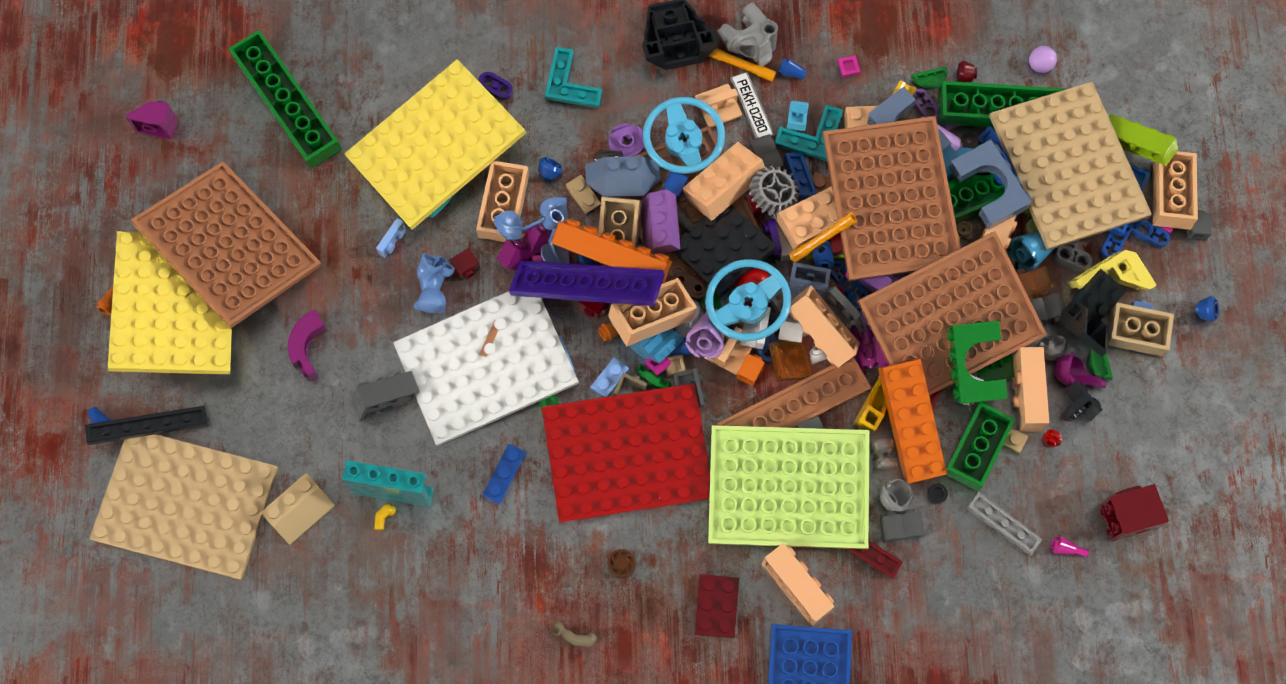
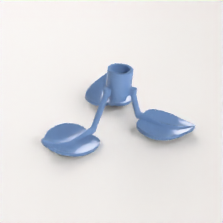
(552, 211)

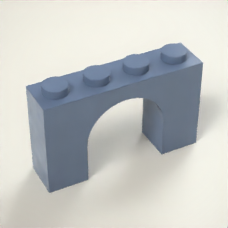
(895, 107)
(988, 159)

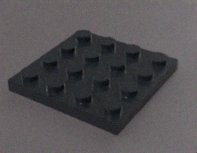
(721, 242)

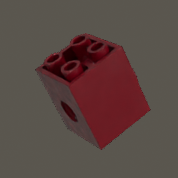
(1133, 512)

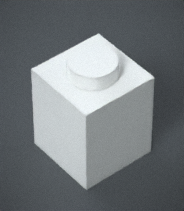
(791, 330)

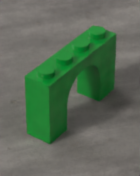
(961, 339)

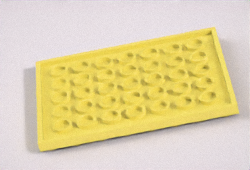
(435, 144)
(160, 318)

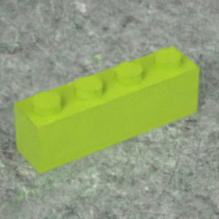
(1144, 140)

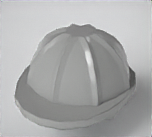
(895, 495)

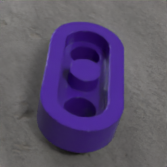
(496, 86)
(770, 229)

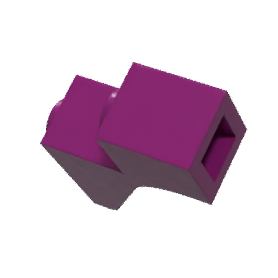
(517, 250)

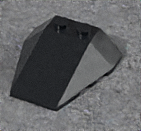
(676, 35)

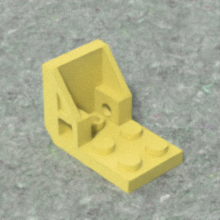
(1130, 274)

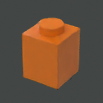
(750, 369)

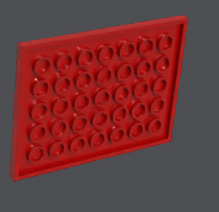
(627, 453)

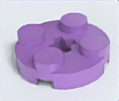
(627, 131)

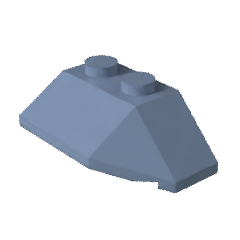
(622, 176)

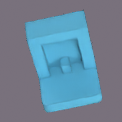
(797, 115)

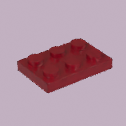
(717, 606)

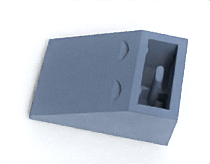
(808, 275)

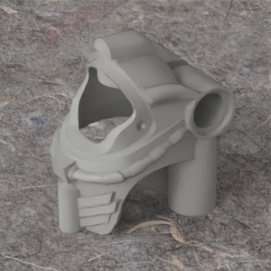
(757, 39)

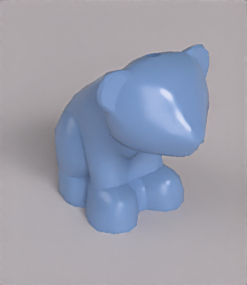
(431, 275)

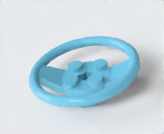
(679, 128)
(759, 295)

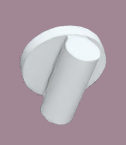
(817, 355)

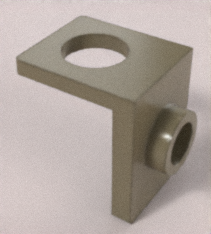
(633, 380)

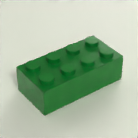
(979, 446)

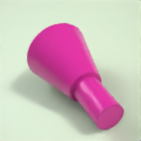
(1063, 546)

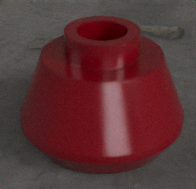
(966, 72)

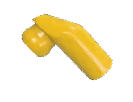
(381, 514)

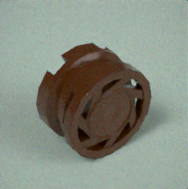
(621, 563)

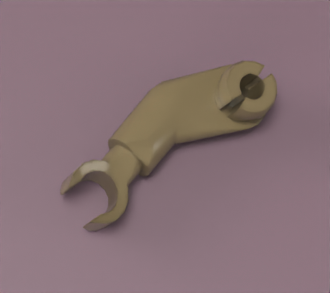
(576, 640)

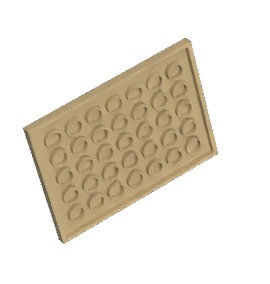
(1070, 165)
(184, 504)

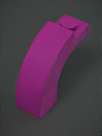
(299, 339)

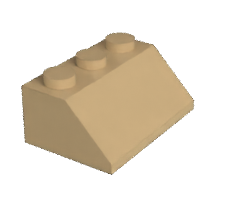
(297, 509)

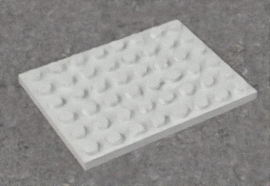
(471, 390)

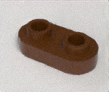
(690, 284)

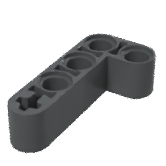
(1073, 255)

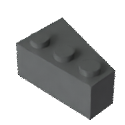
(384, 393)

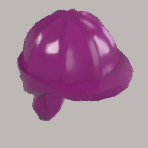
(1071, 368)

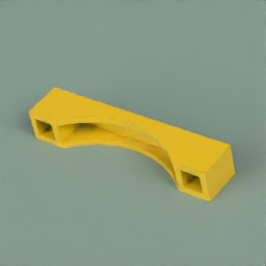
(872, 410)

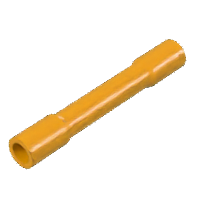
(762, 72)
(839, 226)

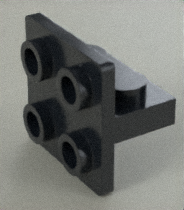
(1082, 403)

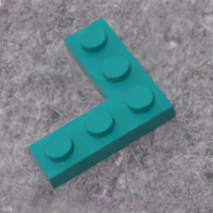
(565, 92)
(808, 144)

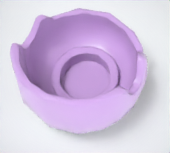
(1042, 59)

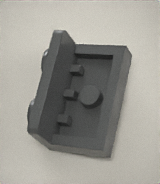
(691, 377)

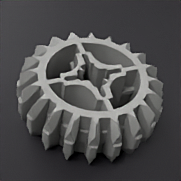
(770, 196)

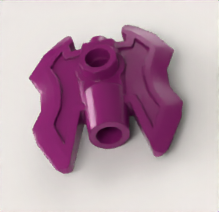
(869, 351)

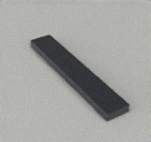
(146, 425)

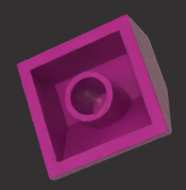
(154, 120)

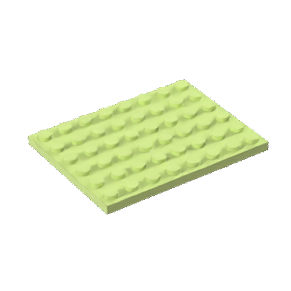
(789, 487)

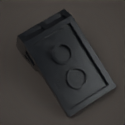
(1088, 308)

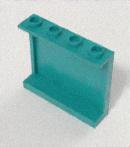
(387, 483)

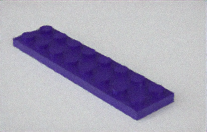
(587, 283)

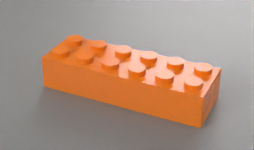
(606, 249)
(912, 420)

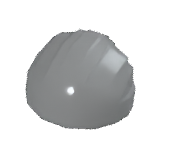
(1054, 347)

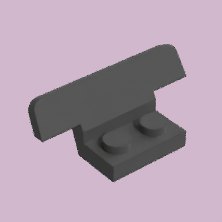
(839, 304)

